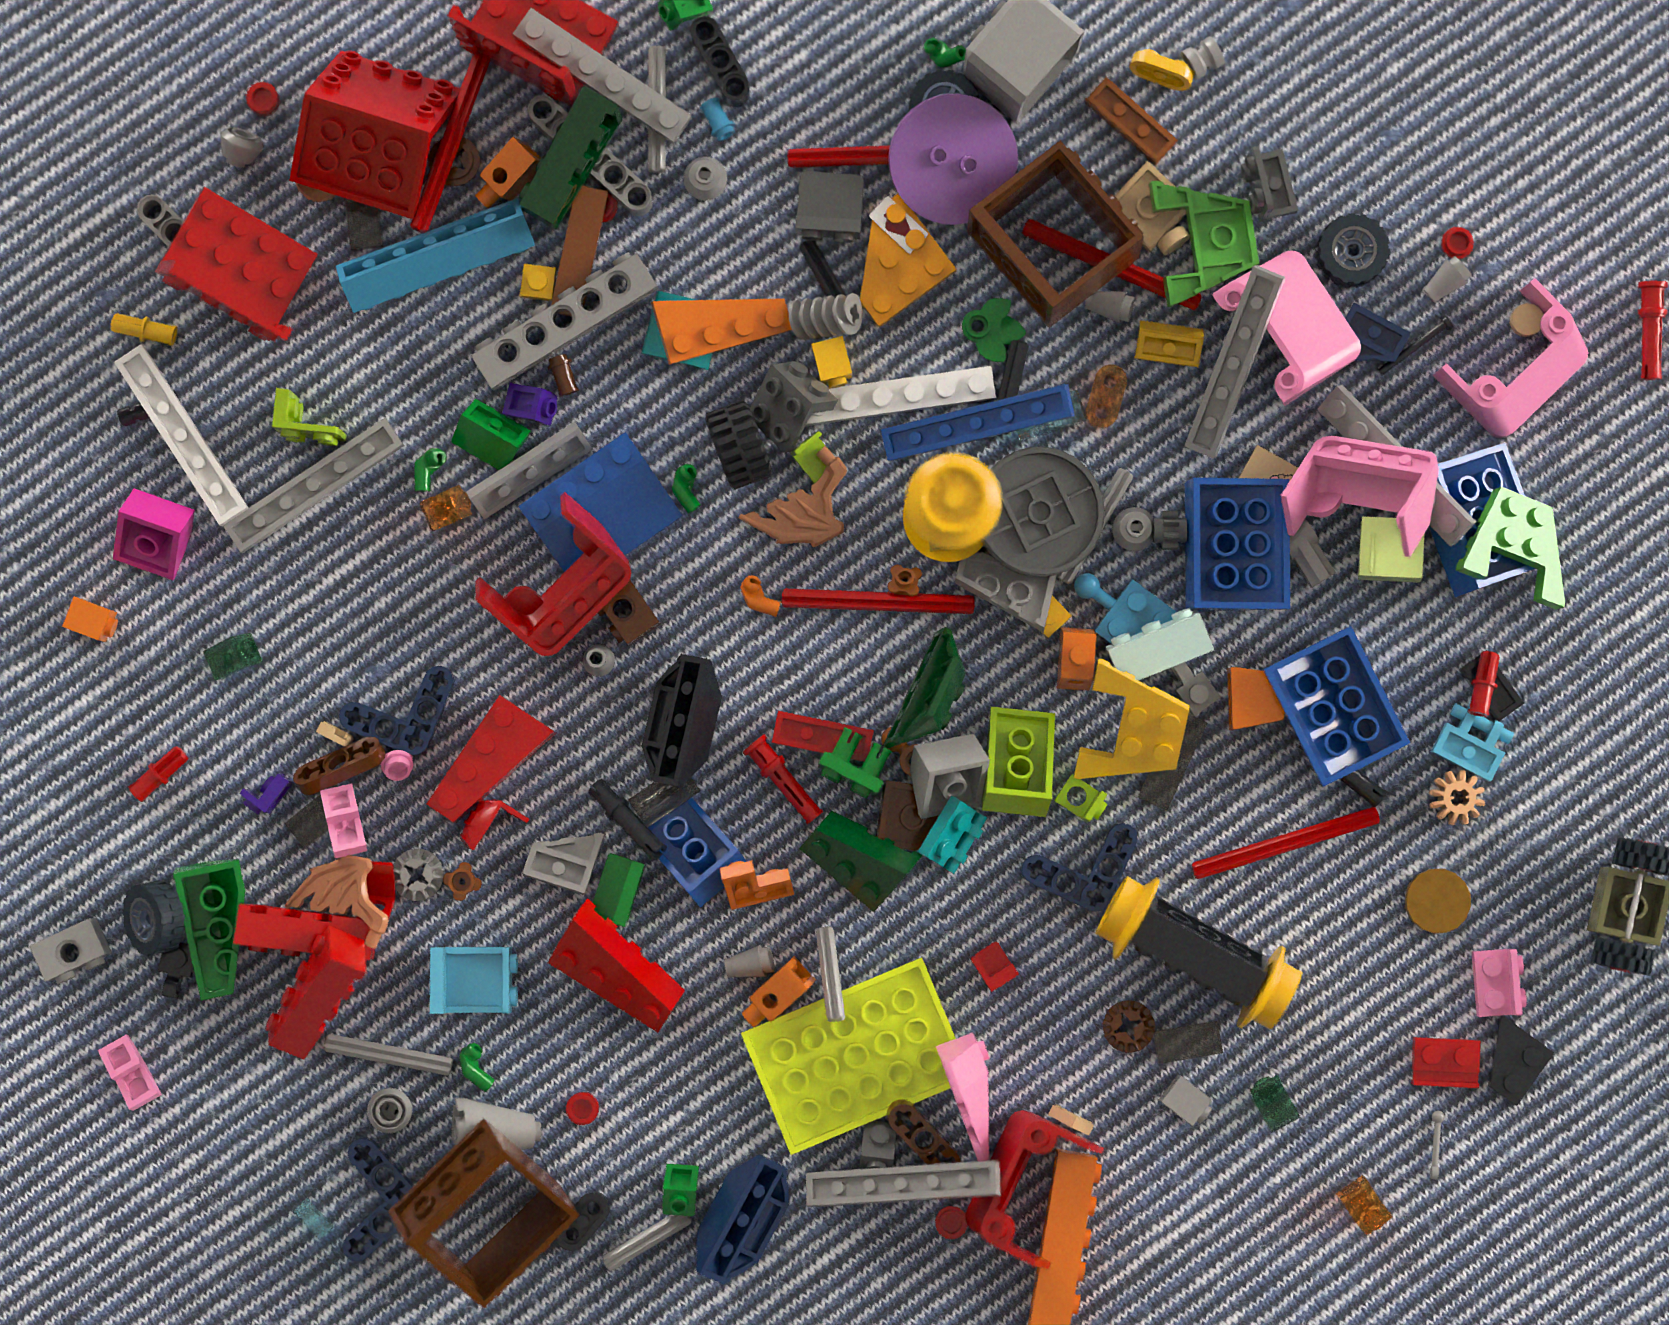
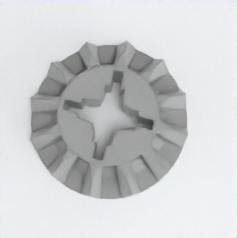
(432, 872)

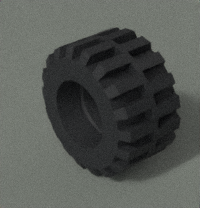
(738, 444)

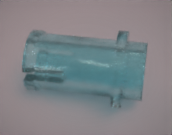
(313, 1219)

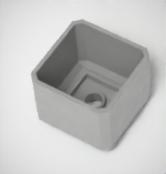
(1020, 54)

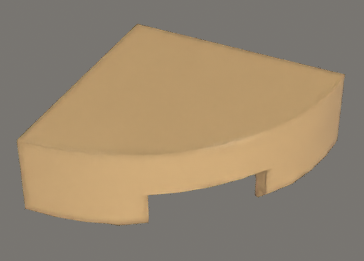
(335, 734)
(1070, 1119)

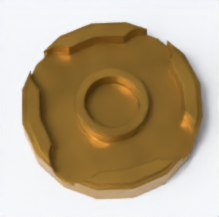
(1437, 900)

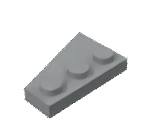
(1014, 593)

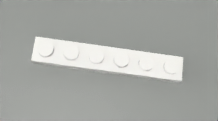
(909, 395)
(181, 435)

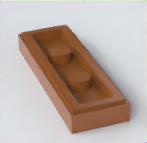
(1130, 121)

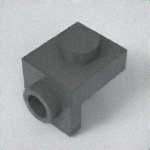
(877, 1145)

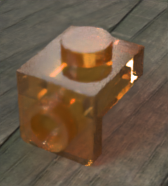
(446, 508)
(1364, 1205)

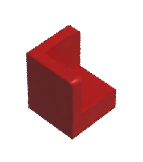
(994, 966)

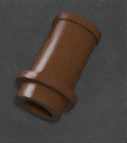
(563, 375)

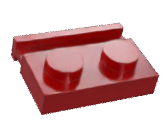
(1445, 1062)

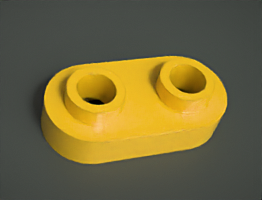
(1162, 70)

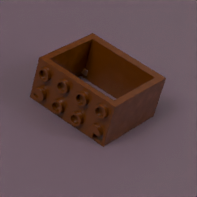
(1016, 267)
(452, 1184)

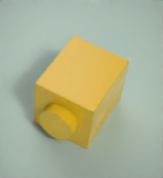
(832, 362)

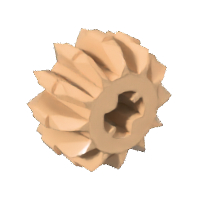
(1458, 810)

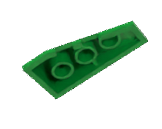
(210, 905)

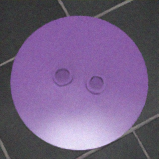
(951, 156)

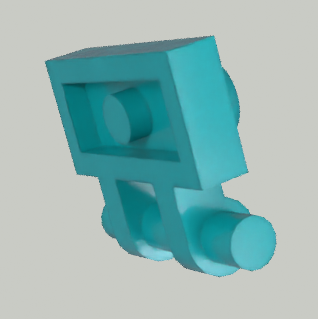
(947, 831)

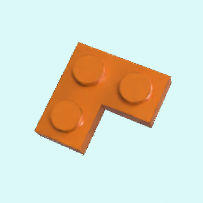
(747, 889)

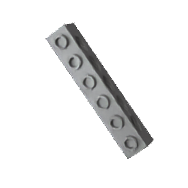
(488, 351)

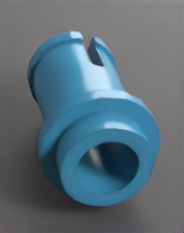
(717, 119)

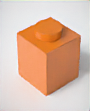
(90, 620)

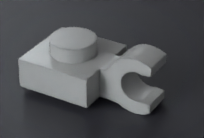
(1195, 690)

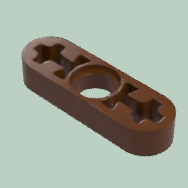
(357, 757)
(915, 1115)

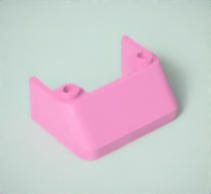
(1505, 408)
(1364, 476)

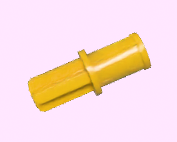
(144, 329)

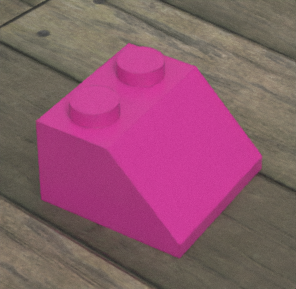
(152, 533)

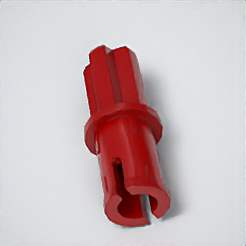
(1484, 684)
(158, 773)

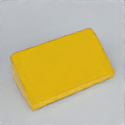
(1169, 343)

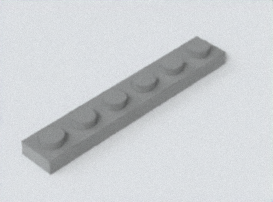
(602, 75)
(1235, 361)
(1357, 423)
(313, 485)
(903, 1184)

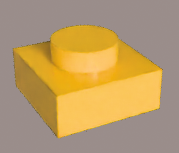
(538, 282)
(1056, 617)

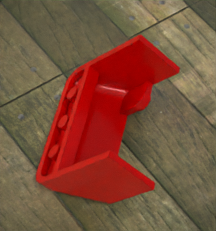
(573, 599)
(1021, 1136)

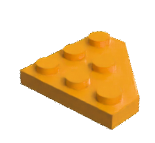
(898, 278)

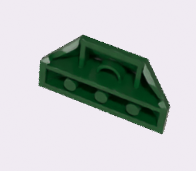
(930, 693)

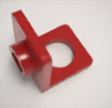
(381, 886)

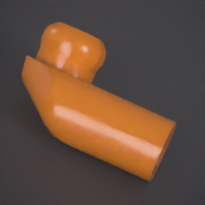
(755, 597)

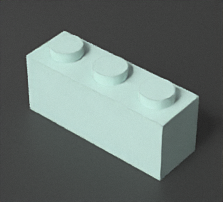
(1160, 645)

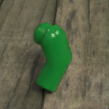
(942, 54)
(425, 467)
(683, 485)
(470, 1067)

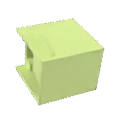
(1382, 553)

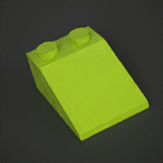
(1020, 762)

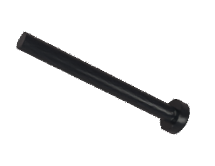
(1444, 324)

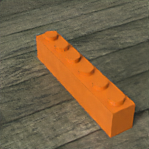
(1064, 1238)

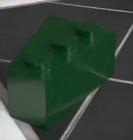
(858, 859)

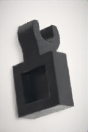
(176, 965)

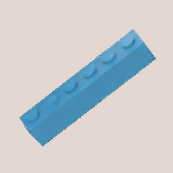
(435, 255)

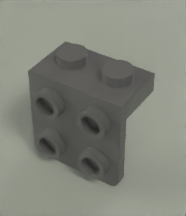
(1269, 184)
(829, 206)
(787, 401)

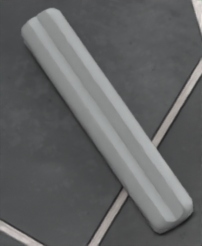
(830, 974)
(644, 1241)

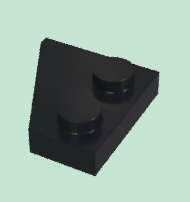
(1516, 1061)

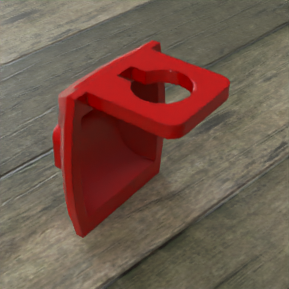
(481, 818)

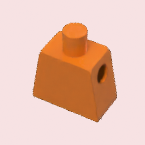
(518, 162)
(1076, 658)
(1251, 699)
(786, 985)

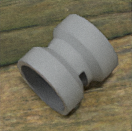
(1206, 56)

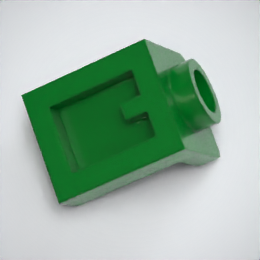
(678, 11)
(680, 1189)

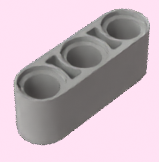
(162, 225)

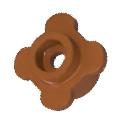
(899, 587)
(471, 882)

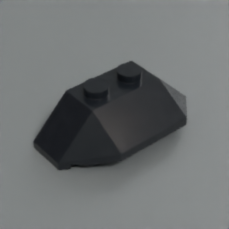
(681, 720)

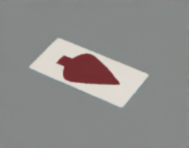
(895, 230)

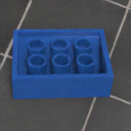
(1470, 483)
(615, 490)
(1236, 545)
(1336, 706)

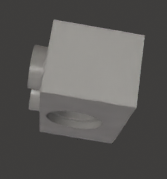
(51, 951)

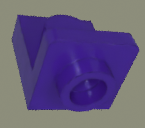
(530, 404)
(273, 792)

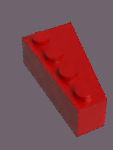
(490, 756)
(291, 929)
(615, 969)
(317, 993)

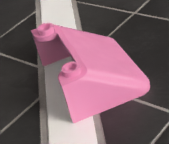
(1302, 325)

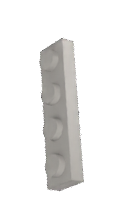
(529, 470)

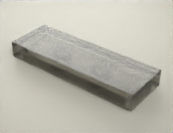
(1161, 786)

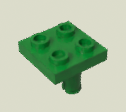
(838, 765)

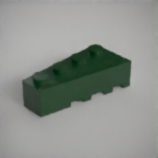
(570, 157)

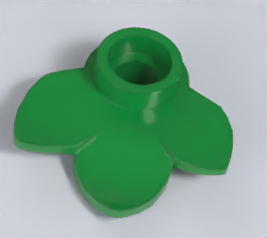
(997, 331)

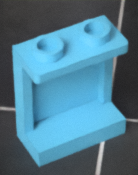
(472, 980)

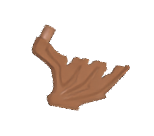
(805, 516)
(340, 887)

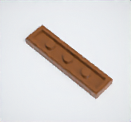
(580, 241)

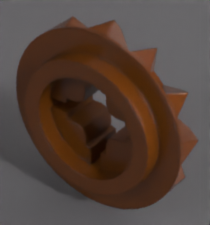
(470, 161)
(1134, 1012)

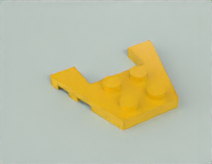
(1148, 729)

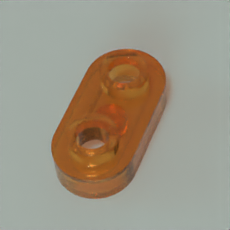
(1106, 397)

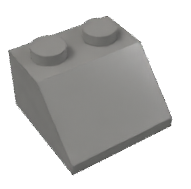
(946, 769)

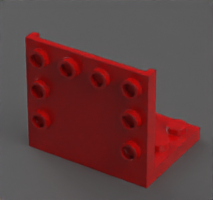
(493, 32)
(370, 132)
(236, 264)

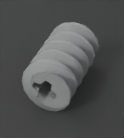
(826, 316)

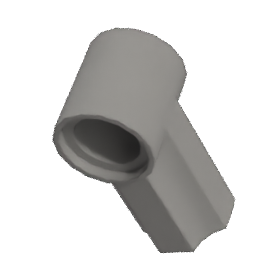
(1309, 556)

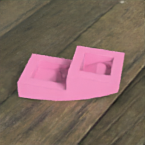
(343, 820)
(130, 1072)

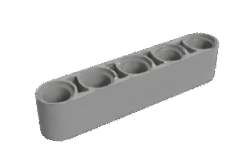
(607, 162)

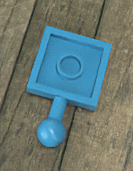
(1126, 614)

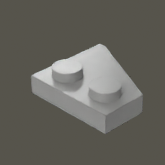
(564, 862)

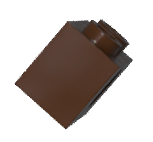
(637, 624)

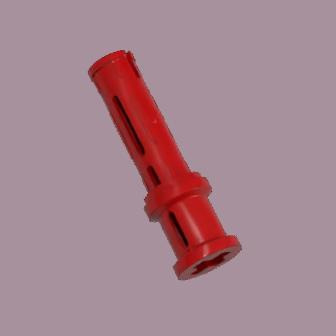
(1652, 313)
(772, 767)

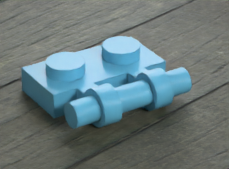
(1468, 751)

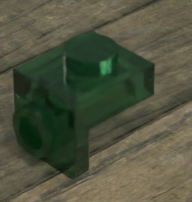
(232, 655)
(1273, 1103)

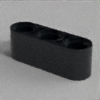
(718, 46)

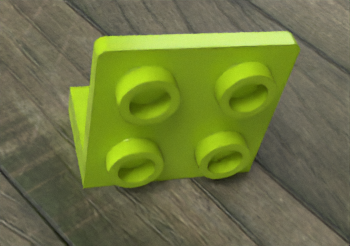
(289, 412)

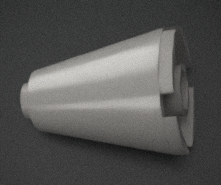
(515, 1125)

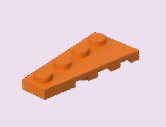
(709, 326)

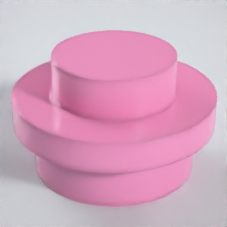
(397, 765)

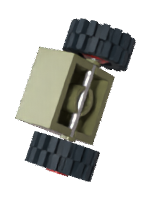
(1630, 906)

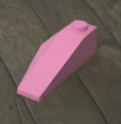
(968, 1079)

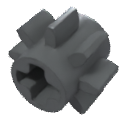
(1169, 530)

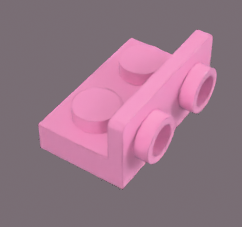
(1498, 982)

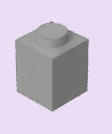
(1186, 1100)

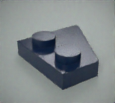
(1377, 336)

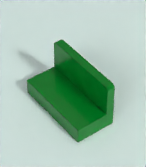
(489, 435)
(618, 888)

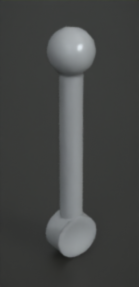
(1438, 1118)

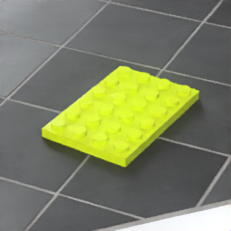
(849, 1071)

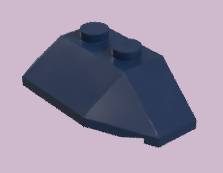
(742, 1219)

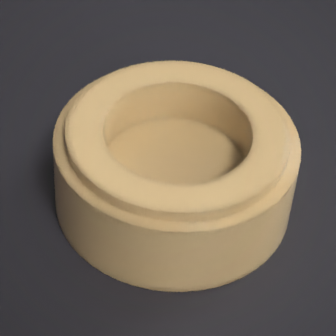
(1173, 240)
(1526, 319)

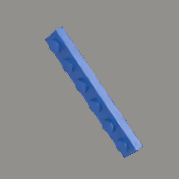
(978, 422)

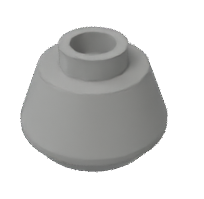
(240, 146)
(714, 181)
(1124, 528)
(384, 1119)

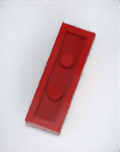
(817, 734)

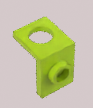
(806, 456)
(1093, 804)

